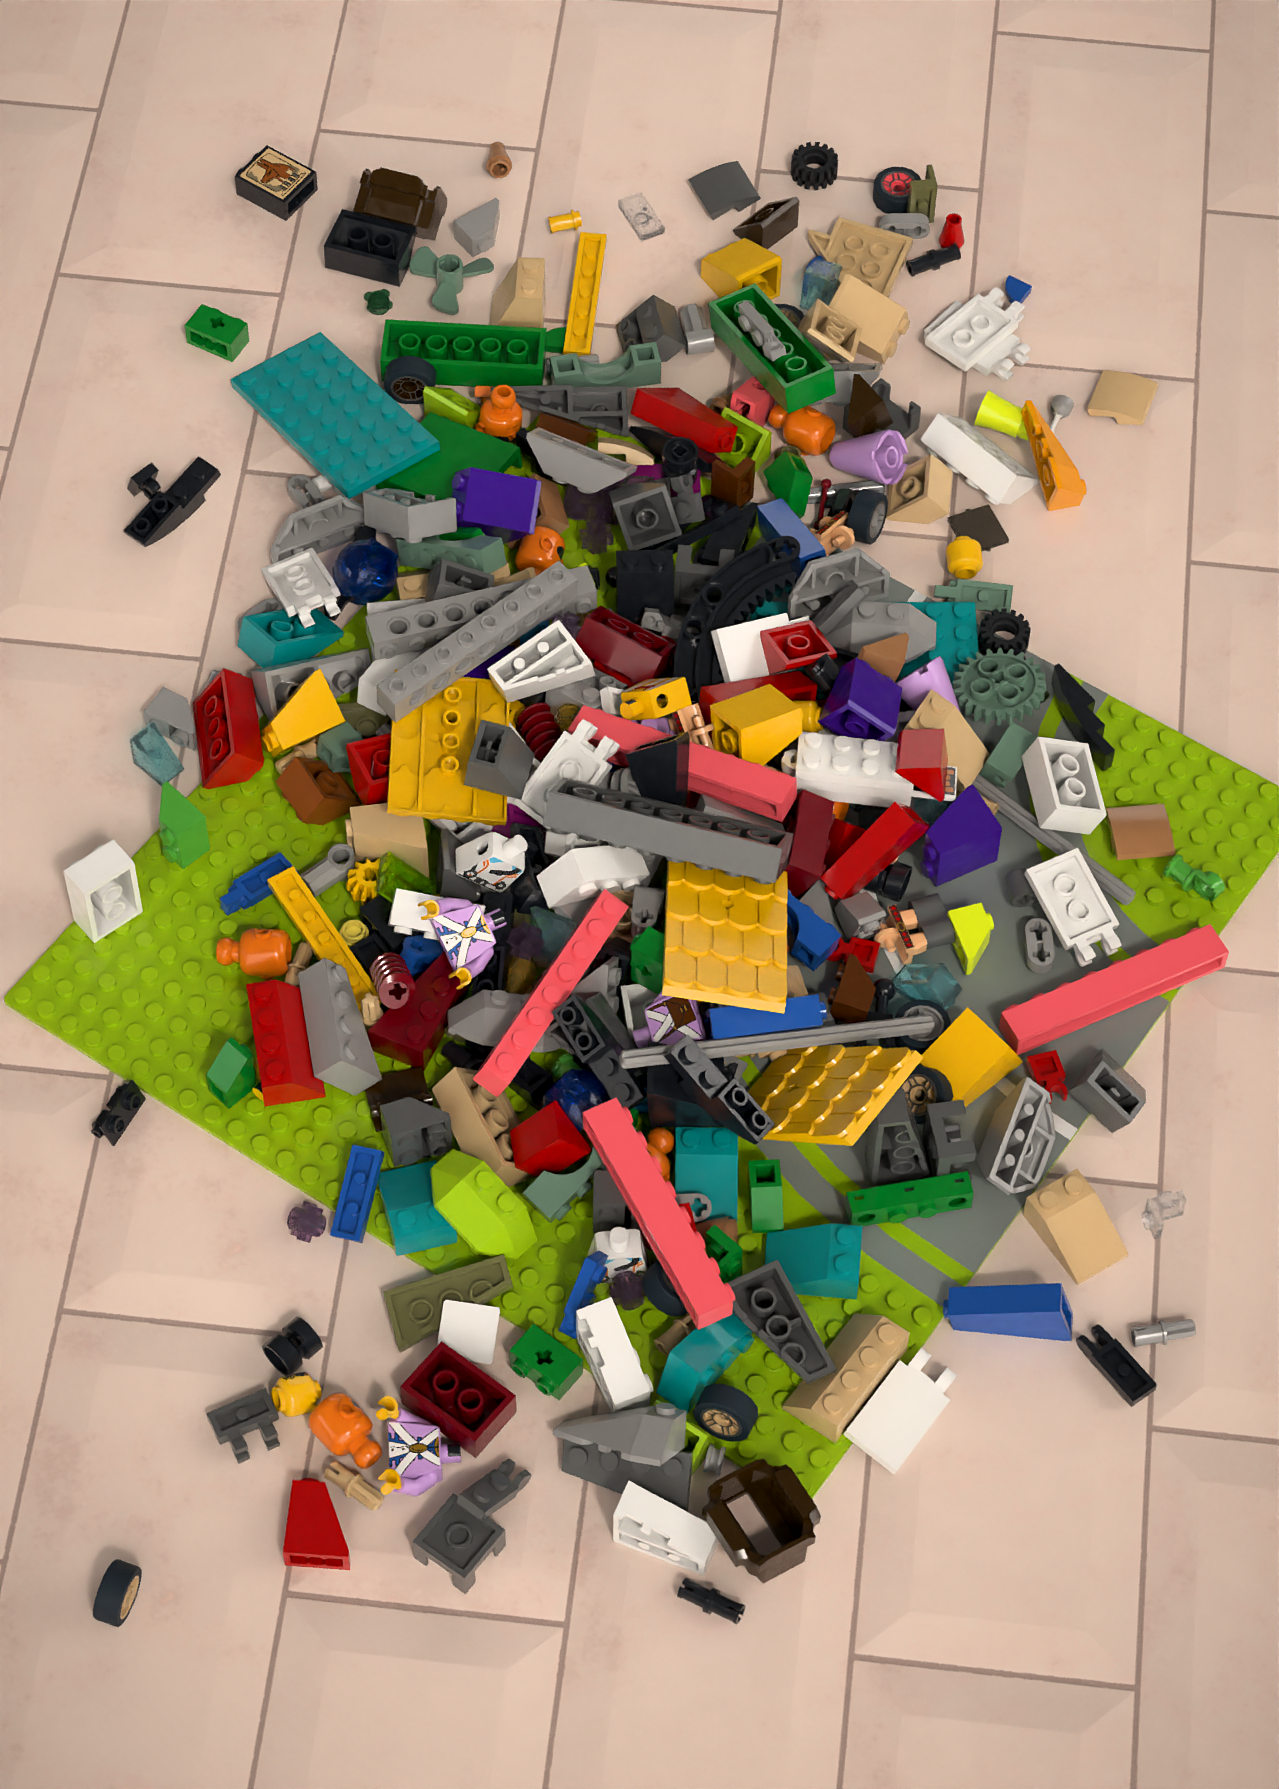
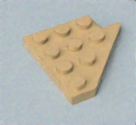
(864, 252)

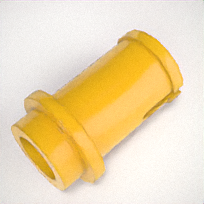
(565, 221)

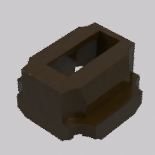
(401, 200)
(782, 1505)

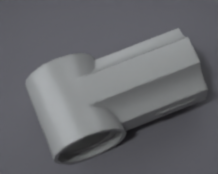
(696, 333)
(329, 871)

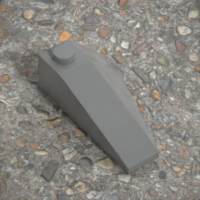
(279, 682)
(640, 1434)

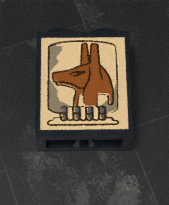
(276, 182)

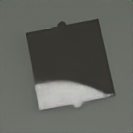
(979, 525)

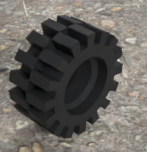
(814, 155)
(1003, 622)

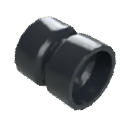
(679, 458)
(891, 881)
(289, 1349)

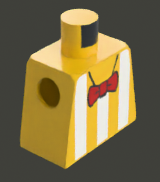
(641, 699)

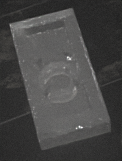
(641, 216)

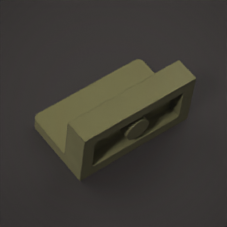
(923, 195)

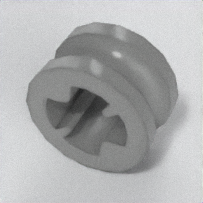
(714, 1459)

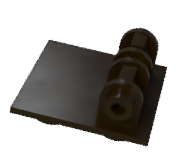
(396, 1087)

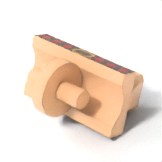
(834, 533)
(691, 720)
(895, 936)

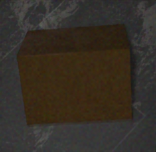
(770, 223)
(866, 409)

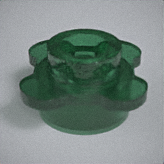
(378, 301)

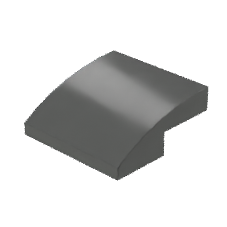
(724, 188)
(838, 607)

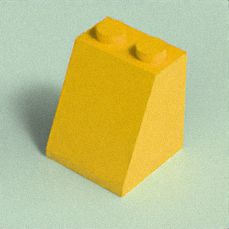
(741, 266)
(303, 716)
(755, 724)
(970, 1057)

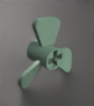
(449, 275)

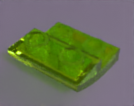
(397, 874)

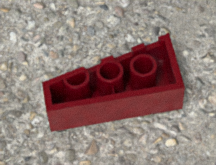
(419, 1026)

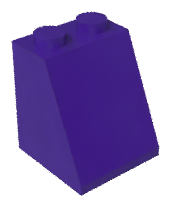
(496, 503)
(862, 703)
(961, 839)

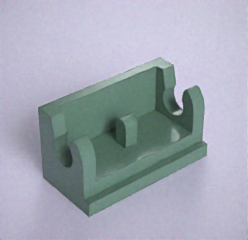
(1006, 756)

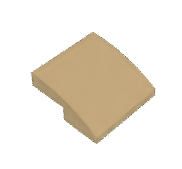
(1122, 397)
(633, 453)

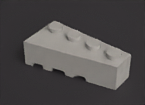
(336, 1029)

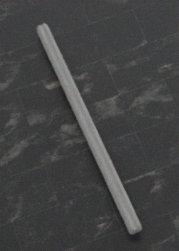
(1052, 839)
(786, 1040)

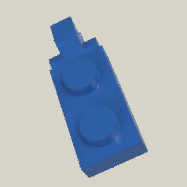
(253, 885)
(582, 1295)

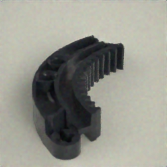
(740, 589)

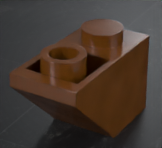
(854, 995)

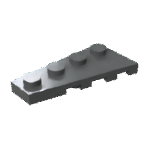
(612, 1472)

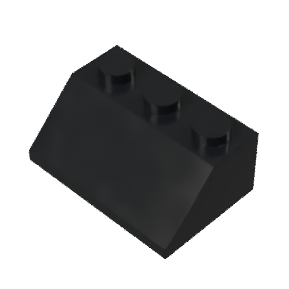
(370, 247)

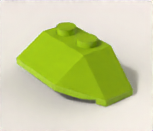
(481, 1206)

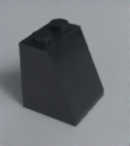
(644, 582)
(670, 1103)

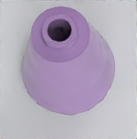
(872, 456)
(927, 677)

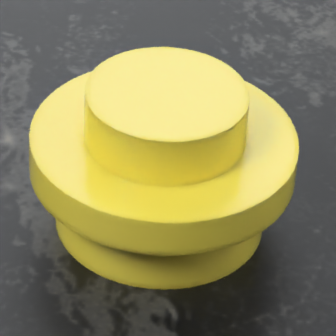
(353, 932)

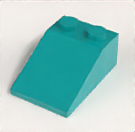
(281, 639)
(708, 1166)
(410, 1210)
(819, 1258)

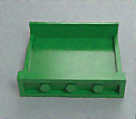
(459, 449)

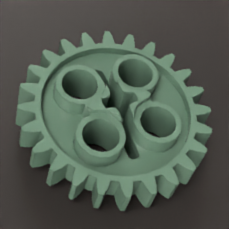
(999, 686)

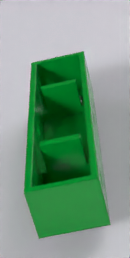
(894, 1205)

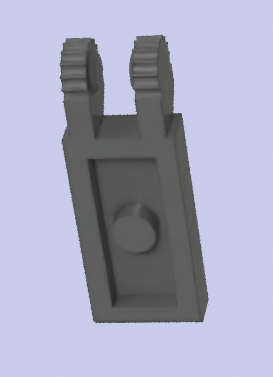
(493, 1491)

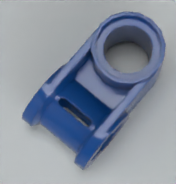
(420, 953)

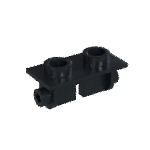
(823, 673)
(123, 1108)

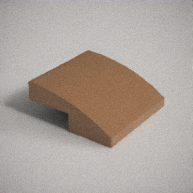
(1140, 832)

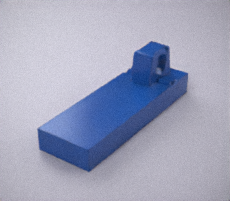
(357, 1193)

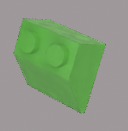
(182, 828)

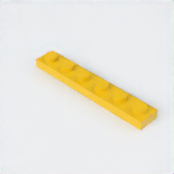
(585, 294)
(318, 929)

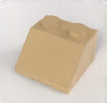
(921, 492)

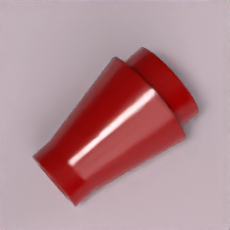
(952, 231)

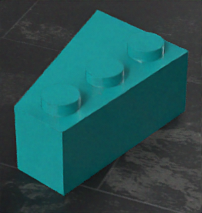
(702, 1360)

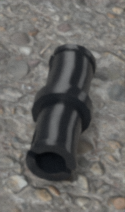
(933, 259)
(711, 1601)

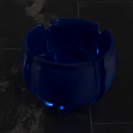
(369, 579)
(575, 1093)

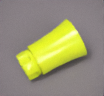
(1001, 416)

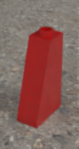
(684, 417)
(874, 851)

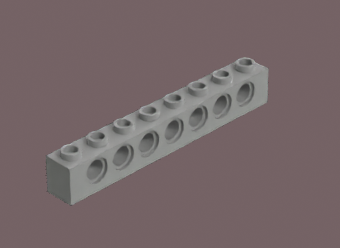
(431, 622)
(476, 641)

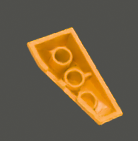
(1055, 469)

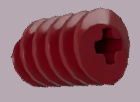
(539, 729)
(392, 980)

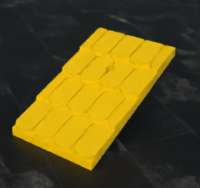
(433, 755)
(725, 938)
(830, 1091)

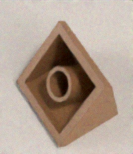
(886, 655)

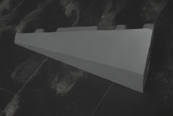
(591, 406)

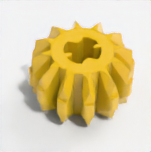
(362, 881)

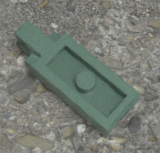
(984, 594)

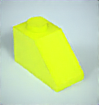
(972, 934)

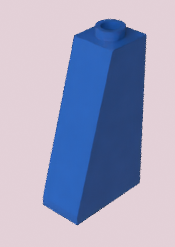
(779, 520)
(736, 1021)
(1011, 1310)

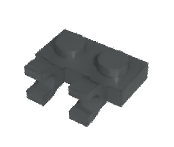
(687, 504)
(242, 1417)

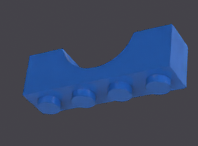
(812, 936)

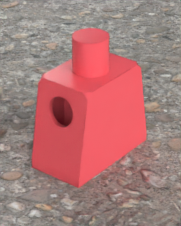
(752, 401)

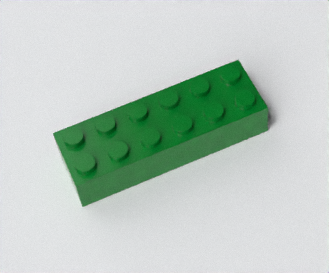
(469, 352)
(792, 379)

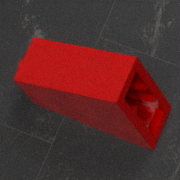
(313, 1529)

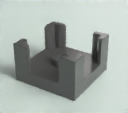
(903, 422)
(693, 577)
(944, 1141)
(458, 1542)

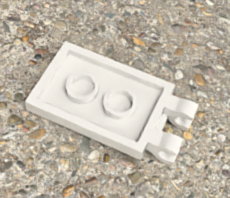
(975, 329)
(996, 359)
(303, 585)
(741, 648)
(569, 758)
(1074, 905)
(900, 1412)

